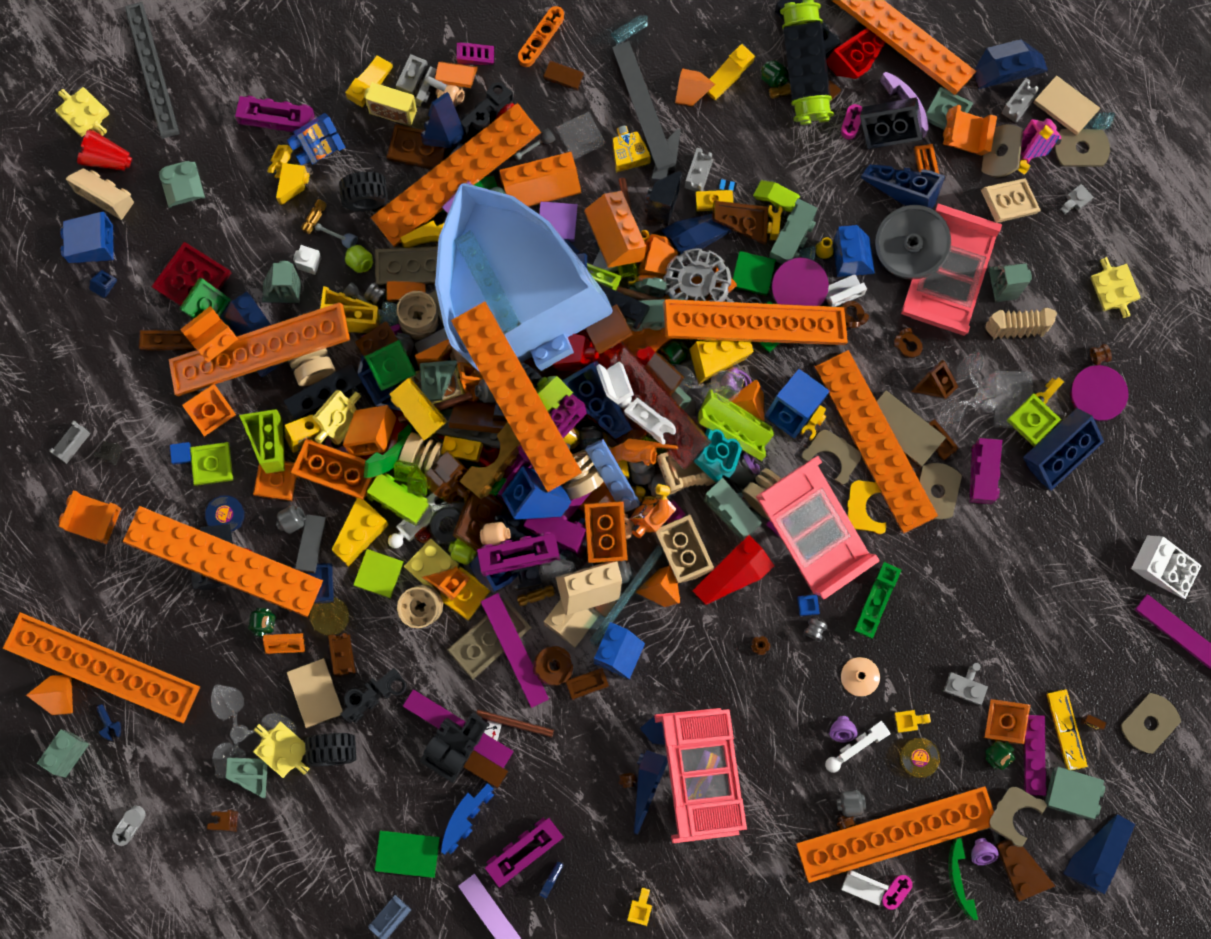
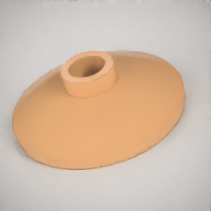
(850, 678)

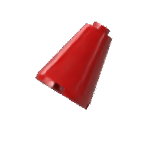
(102, 153)

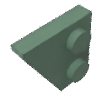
(649, 286)
(436, 378)
(248, 773)

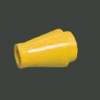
(824, 248)

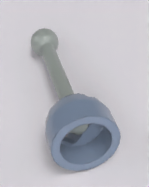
(348, 240)

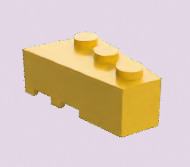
(359, 315)
(717, 355)
(417, 408)
(358, 532)

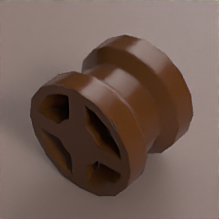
(1100, 354)

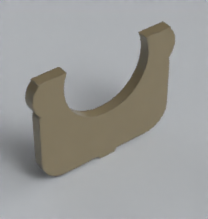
(829, 442)
(1006, 808)

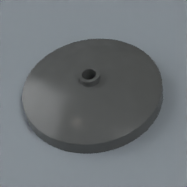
(909, 226)

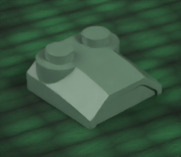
(181, 183)

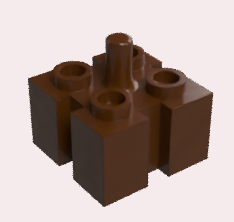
(446, 477)

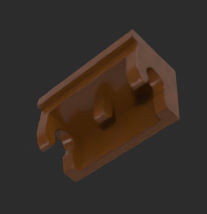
(341, 654)
(227, 821)

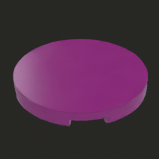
(800, 283)
(1099, 392)

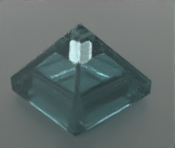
(1104, 121)

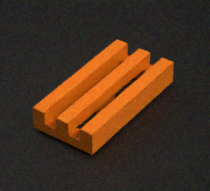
(932, 156)
(283, 643)

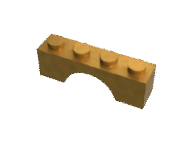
(482, 479)

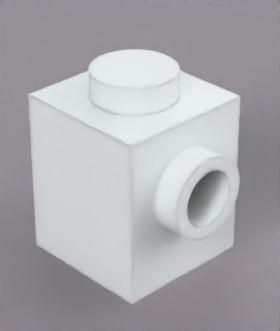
(307, 259)

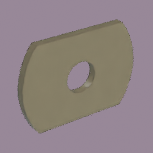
(1096, 141)
(1009, 163)
(949, 479)
(1162, 711)

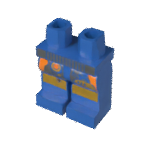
(317, 140)

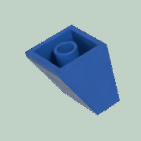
(87, 239)
(852, 252)
(796, 403)
(529, 498)
(619, 651)

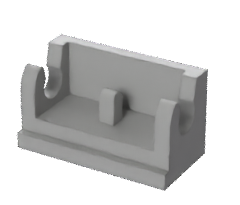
(1020, 101)
(698, 171)
(70, 442)

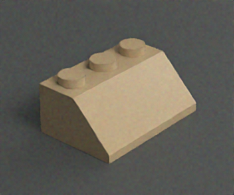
(101, 192)
(684, 549)
(589, 587)
(572, 626)

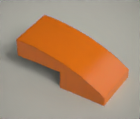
(398, 289)

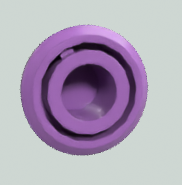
(843, 730)
(984, 852)

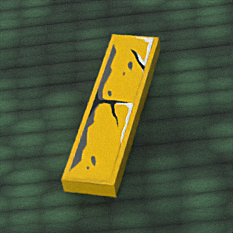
(1066, 730)

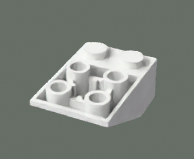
(1166, 565)

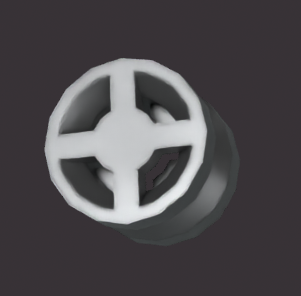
(375, 294)
(815, 629)

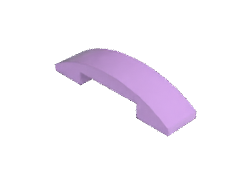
(893, 85)
(487, 909)

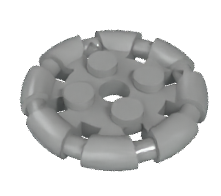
(697, 268)

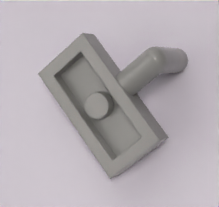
(429, 80)
(965, 686)

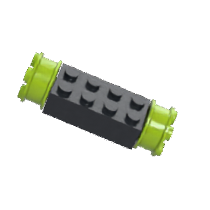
(807, 62)

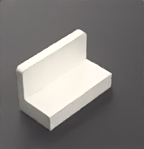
(845, 291)
(615, 382)
(864, 887)

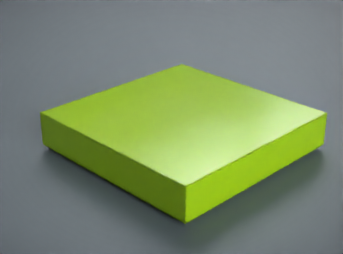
(1033, 419)
(211, 463)
(378, 573)

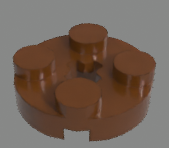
(563, 662)

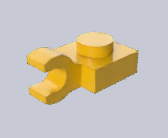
(281, 155)
(774, 226)
(1052, 387)
(817, 418)
(908, 721)
(639, 909)

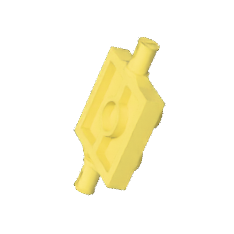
(82, 112)
(1115, 287)
(336, 416)
(281, 749)

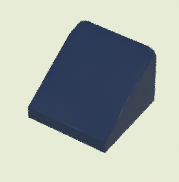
(102, 283)

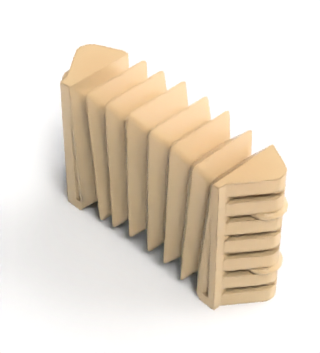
(1020, 323)
(679, 478)

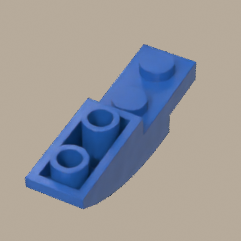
(458, 824)

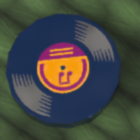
(225, 511)

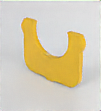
(857, 514)

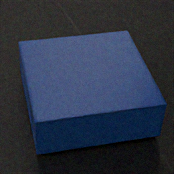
(180, 453)
(808, 605)

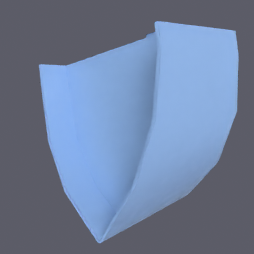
(534, 267)

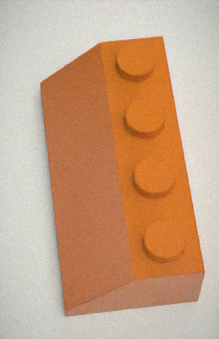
(542, 180)
(615, 230)
(332, 469)

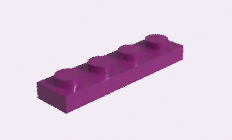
(1035, 756)

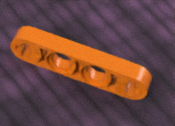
(544, 38)

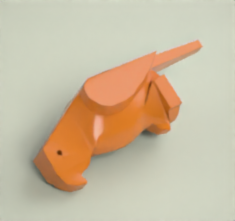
(638, 450)

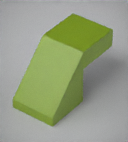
(776, 195)

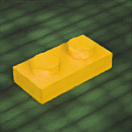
(462, 448)

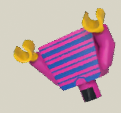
(1037, 141)

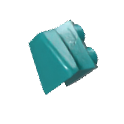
(720, 456)

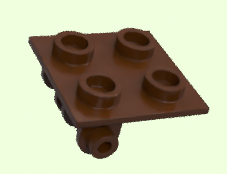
(376, 339)

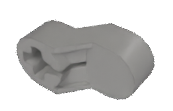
(134, 817)

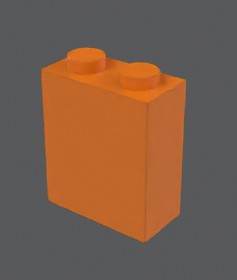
(370, 431)

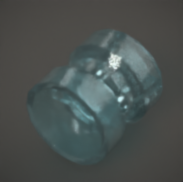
(389, 314)

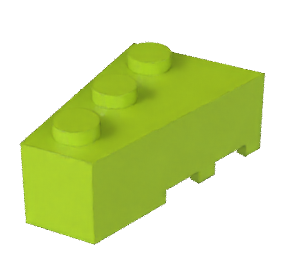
(552, 391)
(266, 438)
(397, 499)

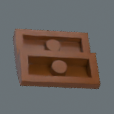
(609, 330)

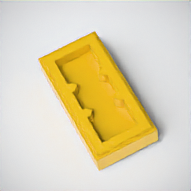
(705, 199)

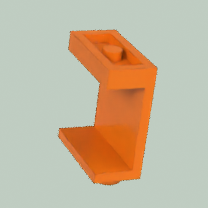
(969, 131)
(209, 334)
(89, 517)

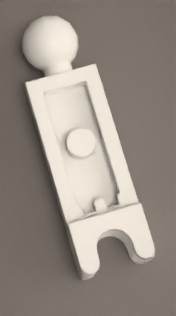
(648, 418)
(408, 530)
(875, 734)

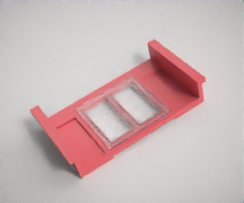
(950, 293)
(816, 529)
(703, 774)

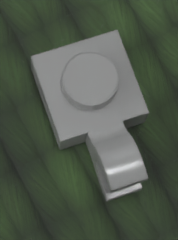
(1077, 198)

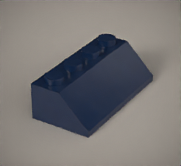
(244, 317)
(1064, 448)

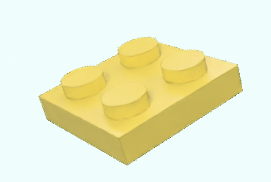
(429, 560)

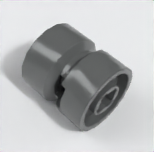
(641, 473)

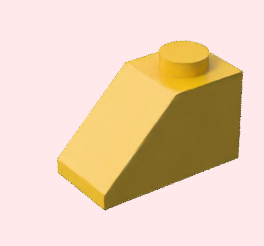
(291, 182)

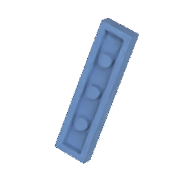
(612, 475)

